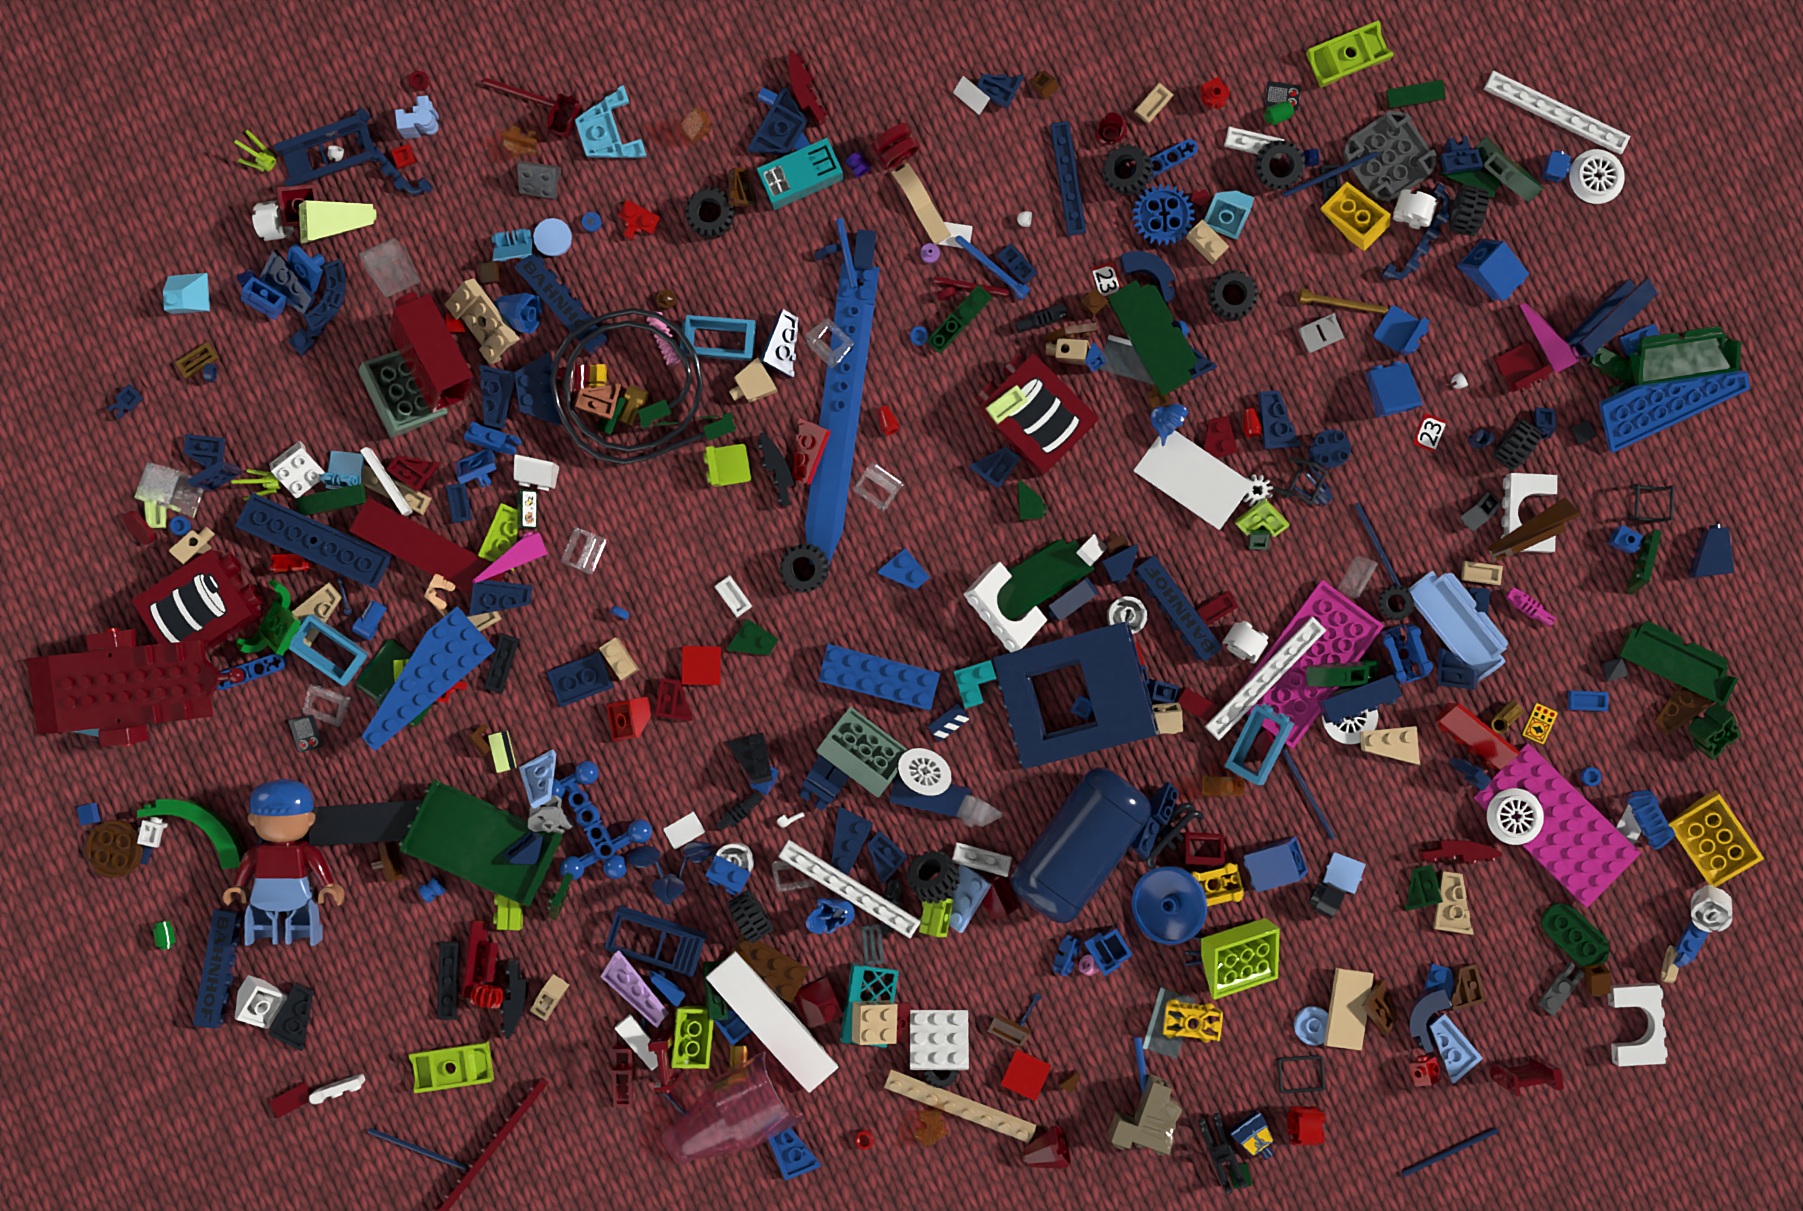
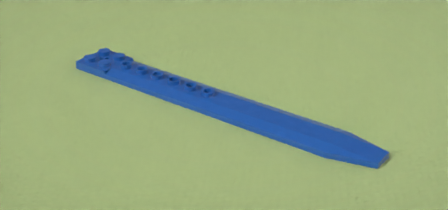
(841, 412)

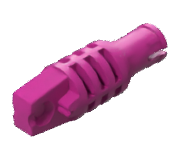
(1529, 606)

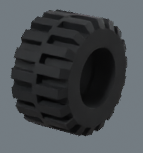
(1117, 160)
(1295, 168)
(702, 199)
(1468, 210)
(1240, 281)
(1517, 444)
(788, 572)
(939, 887)
(750, 916)

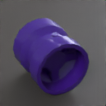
(858, 164)

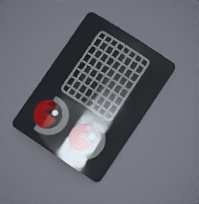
(1280, 92)
(305, 733)

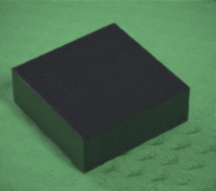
(1583, 432)

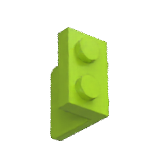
(727, 465)

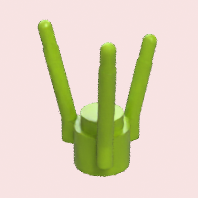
(265, 160)
(270, 482)

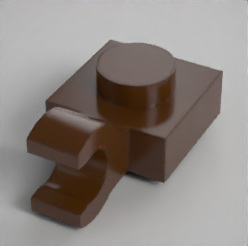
(1155, 398)

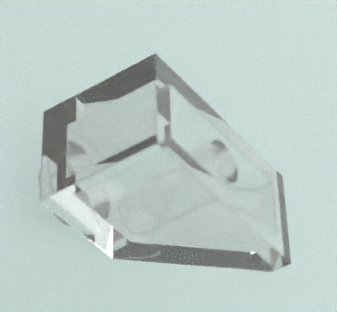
(977, 812)

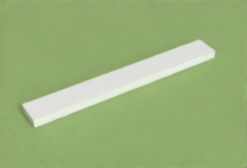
(1557, 112)
(1265, 678)
(849, 889)

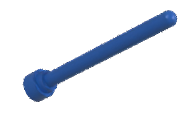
(1020, 290)

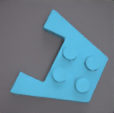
(600, 132)

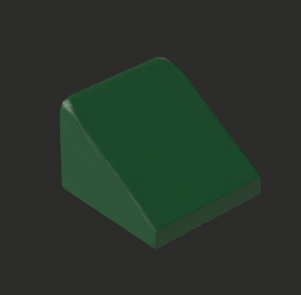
(1245, 1171)

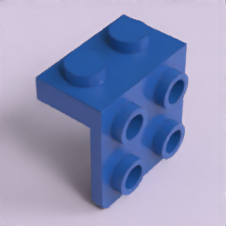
(1401, 331)
(727, 875)

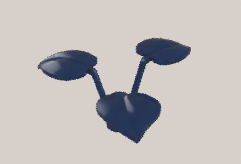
(670, 886)

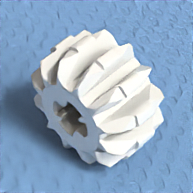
(1263, 490)

